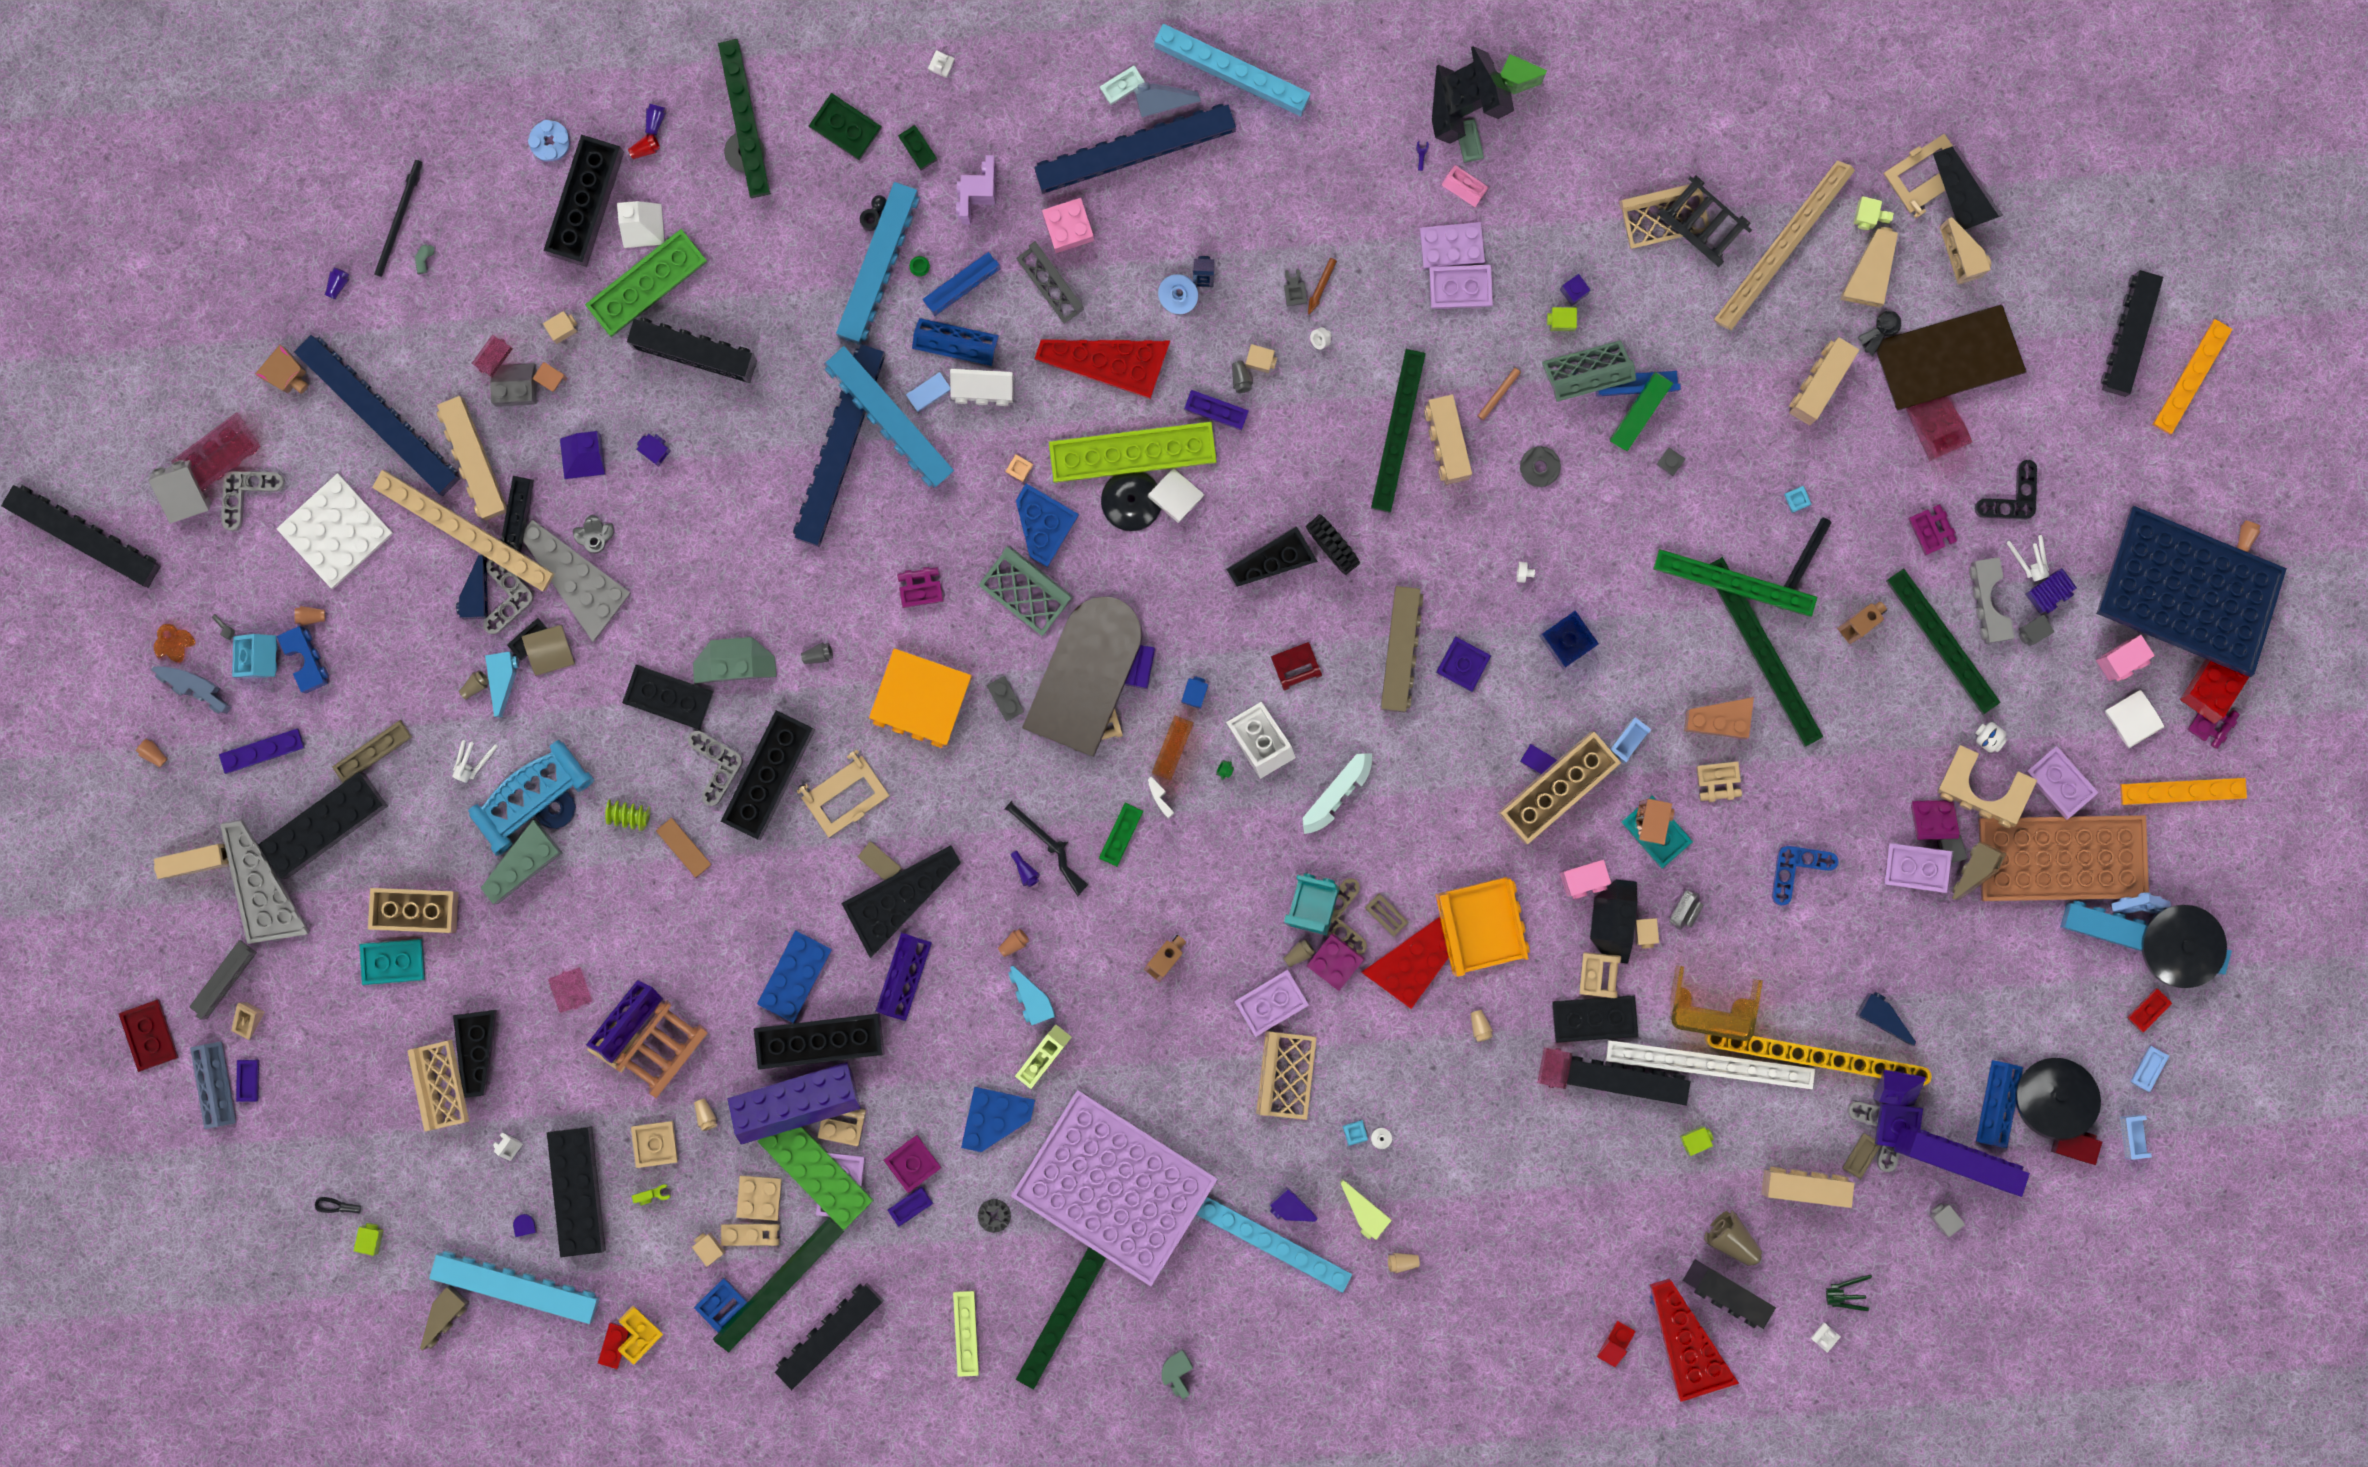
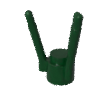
(1835, 1296)

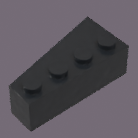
(1964, 189)
(1272, 559)
(474, 1047)
(1728, 1293)

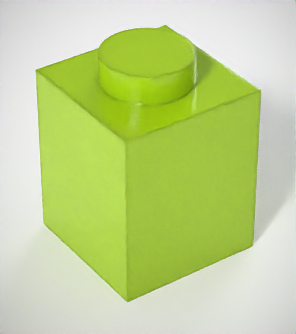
(1562, 319)
(1697, 1140)
(368, 1239)

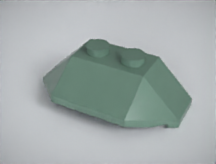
(733, 661)

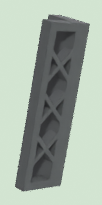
(1056, 278)
(222, 980)

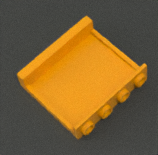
(920, 698)
(1482, 925)

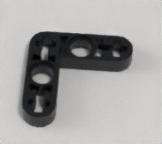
(2021, 499)

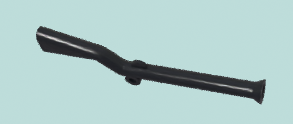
(1073, 879)

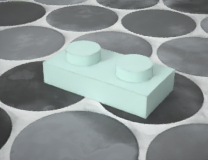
(1121, 85)

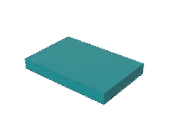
(1675, 840)
(392, 962)

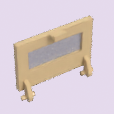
(1918, 177)
(844, 796)

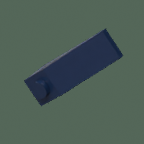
(1203, 272)
(474, 595)
(1883, 1016)

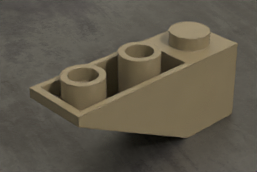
(1982, 866)
(443, 1311)

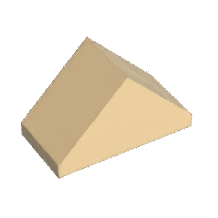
(246, 1019)

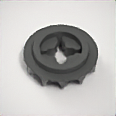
(991, 1206)

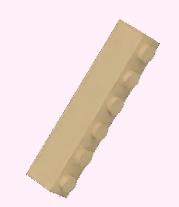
(472, 458)

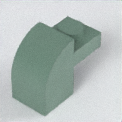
(1173, 1368)

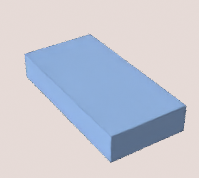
(928, 392)
(2149, 1068)

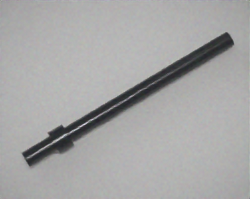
(411, 181)

